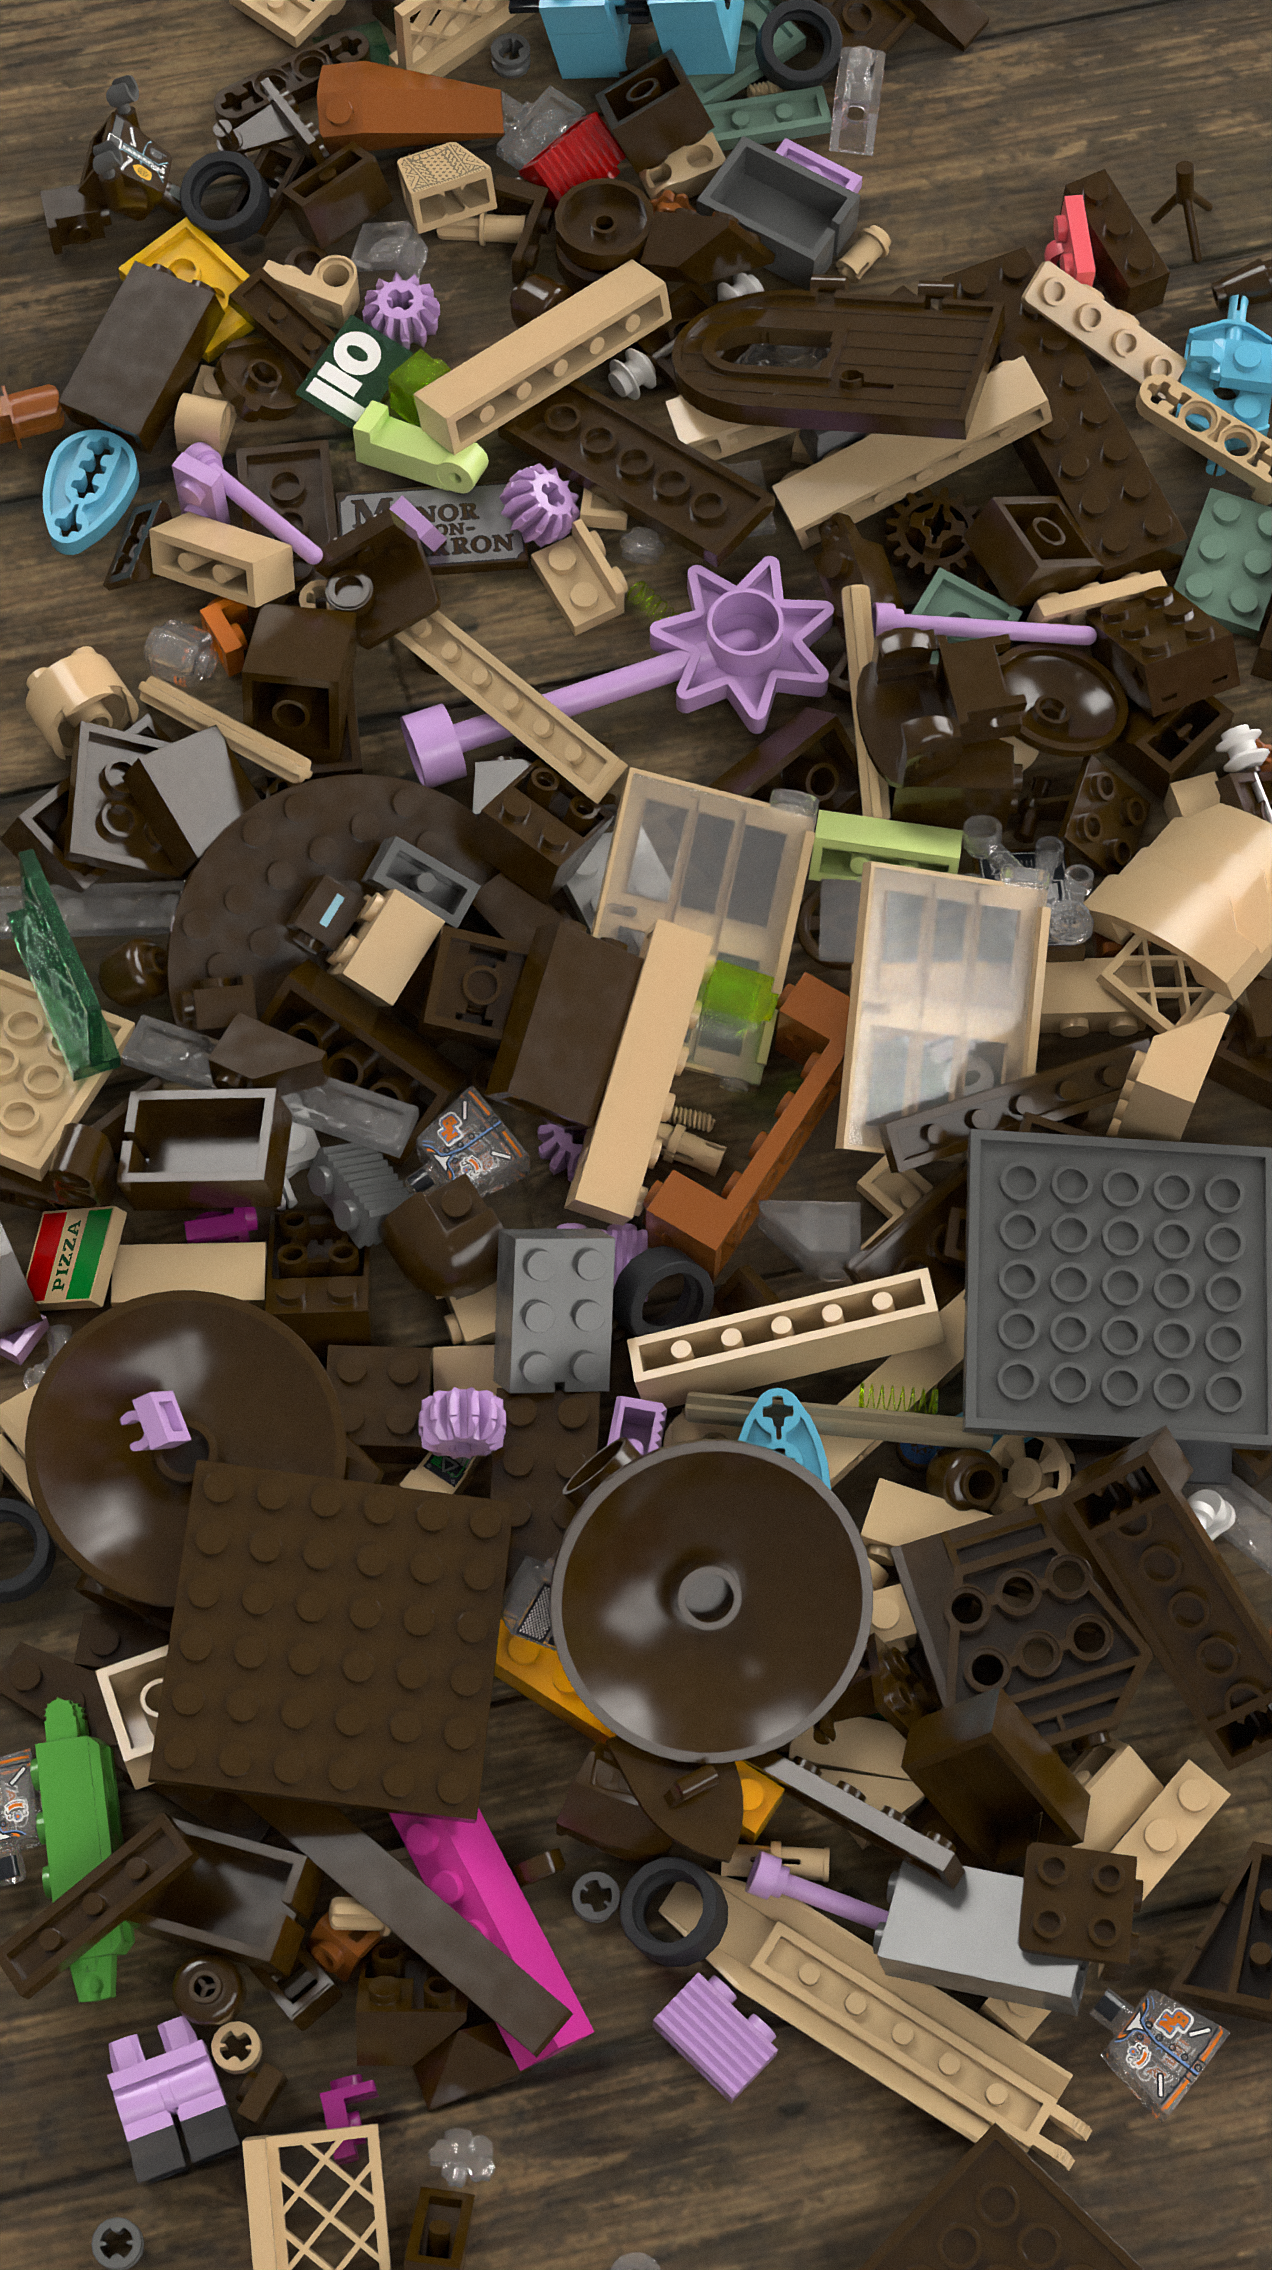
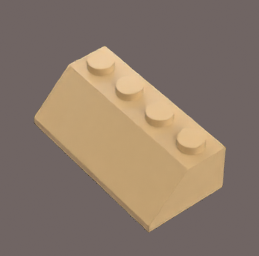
(1167, 1081)

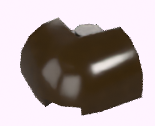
(445, 1240)

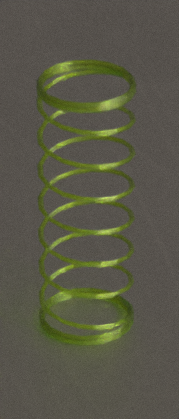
(640, 593)
(934, 1398)

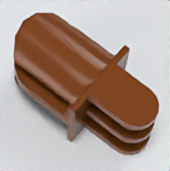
(29, 413)

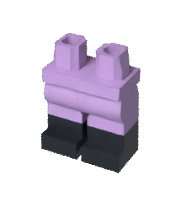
(168, 2085)

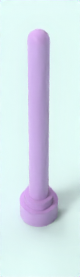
(256, 507)
(888, 617)
(772, 1878)

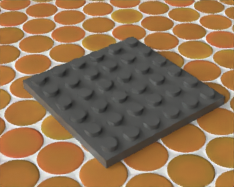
(1118, 1289)

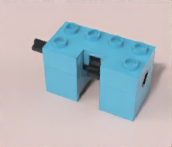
(594, 34)

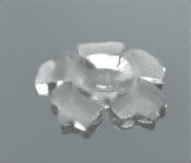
(463, 2157)

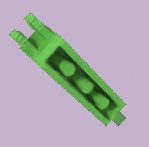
(79, 1829)

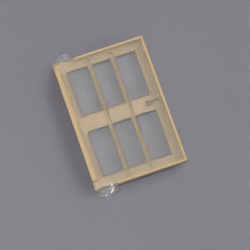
(719, 870)
(940, 992)

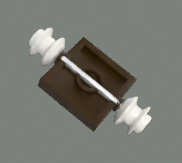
(654, 351)
(1245, 784)

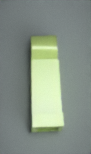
(413, 453)

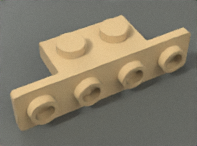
(1099, 326)

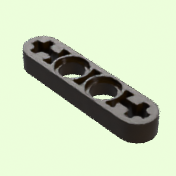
(288, 74)

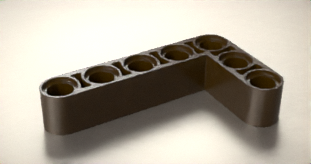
(79, 1176)

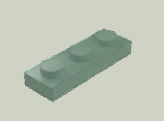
(771, 117)

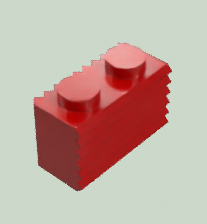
(577, 155)

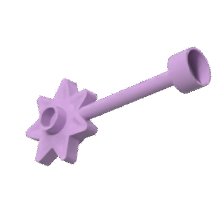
(730, 646)

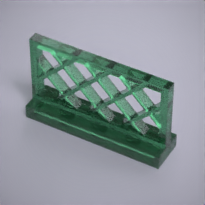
(60, 976)

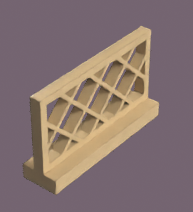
(453, 37)
(1206, 1004)
(267, 2206)

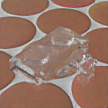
(535, 126)

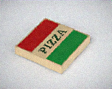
(74, 1257)

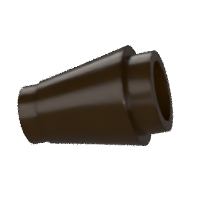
(1249, 281)

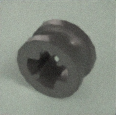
(510, 43)
(605, 1883)
(119, 2226)

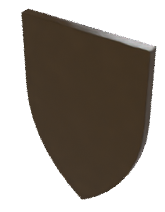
(685, 1800)

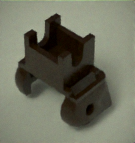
(924, 712)

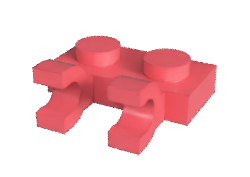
(1072, 241)

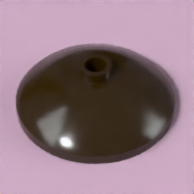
(1071, 699)

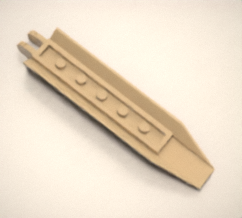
(882, 2024)

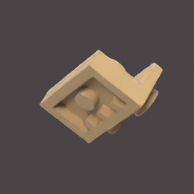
(581, 579)

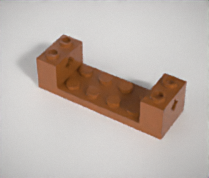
(706, 1226)

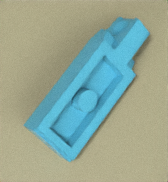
(1233, 363)

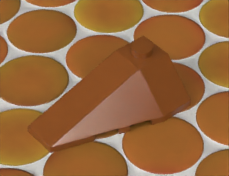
(402, 108)

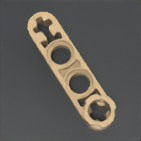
(1211, 441)

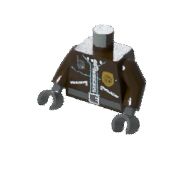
(124, 164)

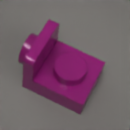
(222, 1228)
(345, 2092)

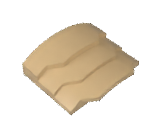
(1199, 895)

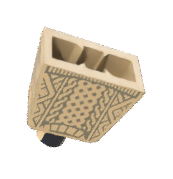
(444, 185)

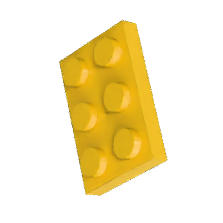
(197, 257)

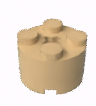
(76, 691)

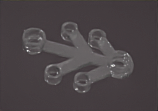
(1070, 917)

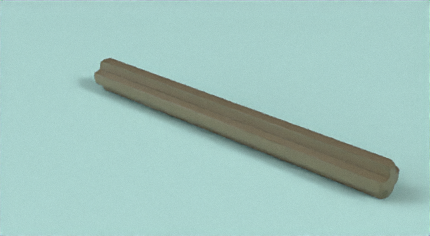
(841, 1421)

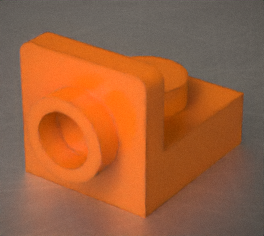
(223, 622)

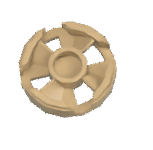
(1030, 1478)

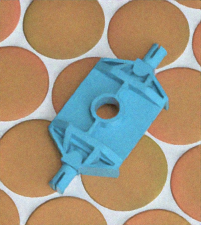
(1248, 406)

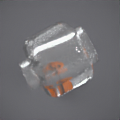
(180, 653)

